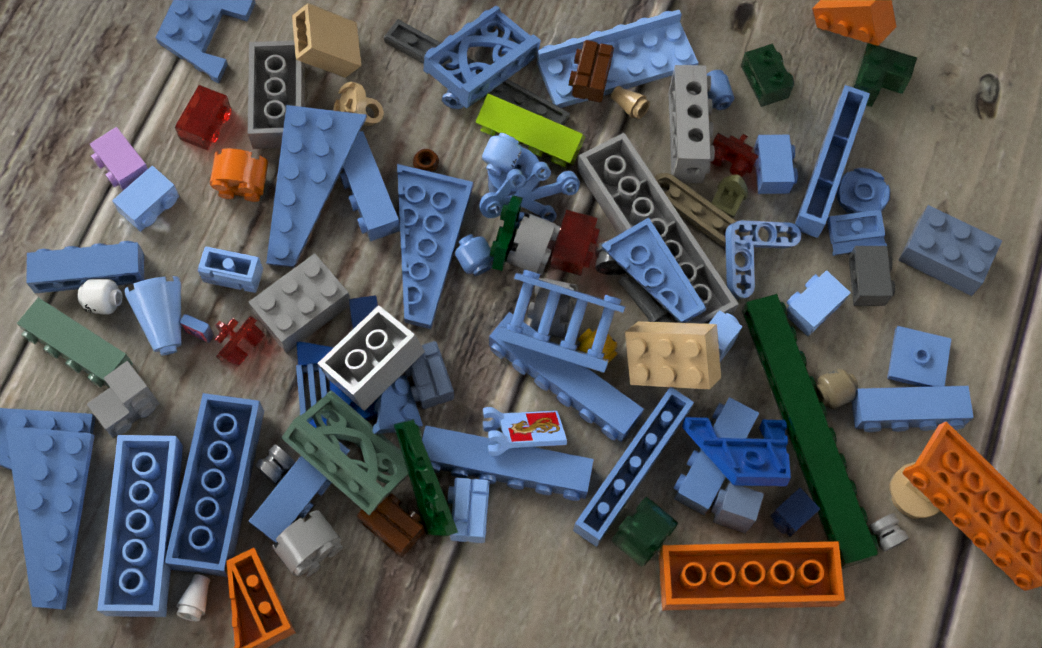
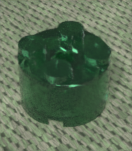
(644, 532)

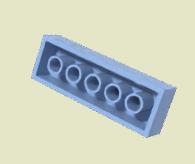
(140, 526)

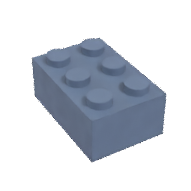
(950, 250)

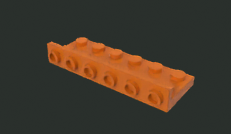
(981, 504)

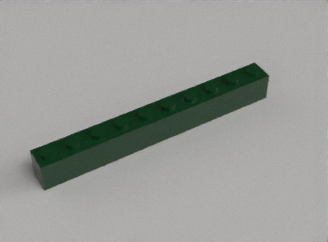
(809, 431)

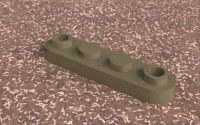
(696, 208)

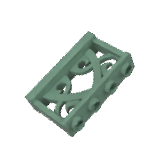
(323, 451)

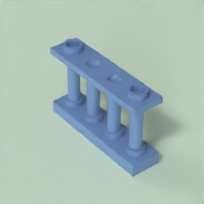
(567, 348)

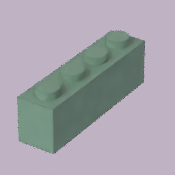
(71, 341)

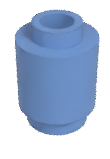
(721, 90)

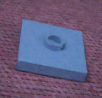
(919, 358)

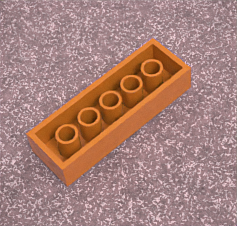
(750, 576)

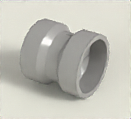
(275, 464)
(889, 532)

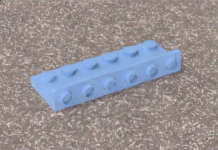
(641, 55)

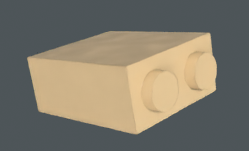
(326, 40)

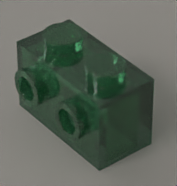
(767, 75)

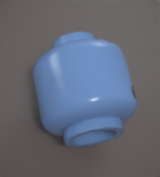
(474, 255)

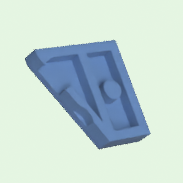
(395, 406)

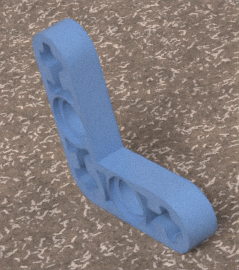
(745, 246)

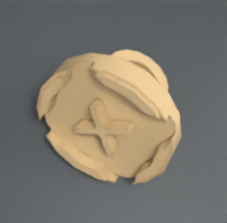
(355, 101)
(908, 498)

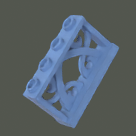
(477, 35)

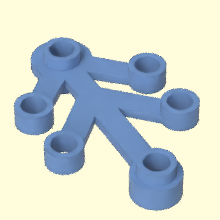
(528, 193)

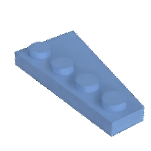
(653, 266)

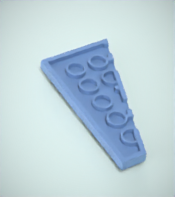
(50, 491)

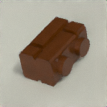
(592, 71)
(393, 525)

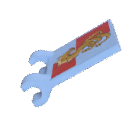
(522, 430)

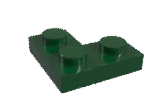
(506, 234)

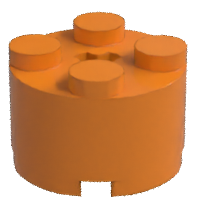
(238, 174)

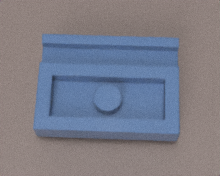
(856, 230)

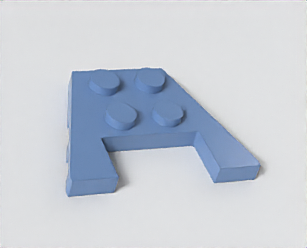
(191, 26)

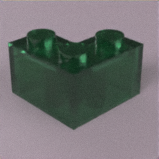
(883, 69)

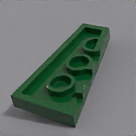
(425, 485)

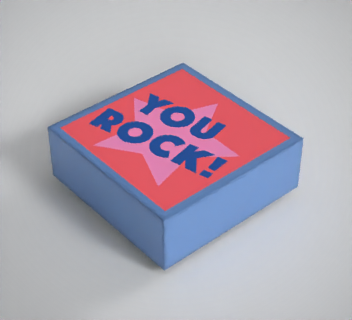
(196, 328)

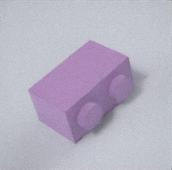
(118, 158)

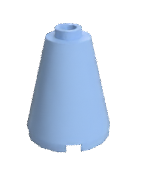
(158, 312)

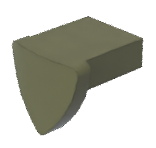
(730, 194)

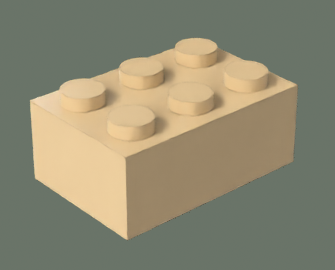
(673, 354)

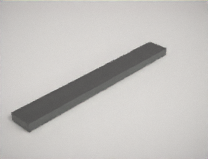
(417, 44)

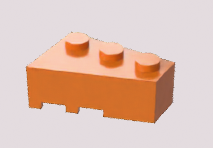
(858, 19)
(256, 607)

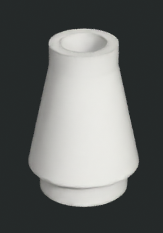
(194, 600)

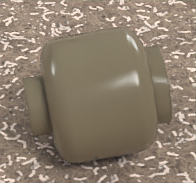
(836, 388)

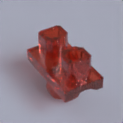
(736, 152)
(247, 331)

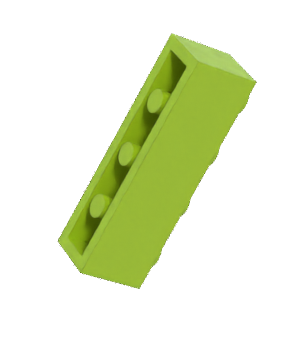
(530, 130)

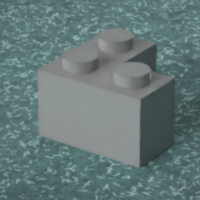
(123, 401)

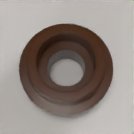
(426, 155)

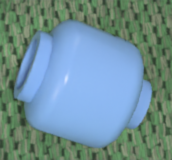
(501, 153)

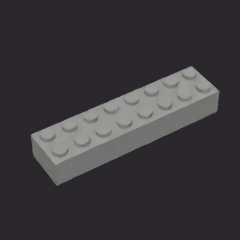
(631, 195)

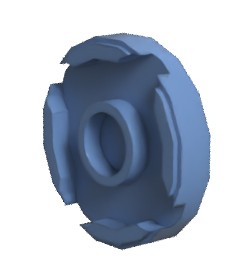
(863, 191)

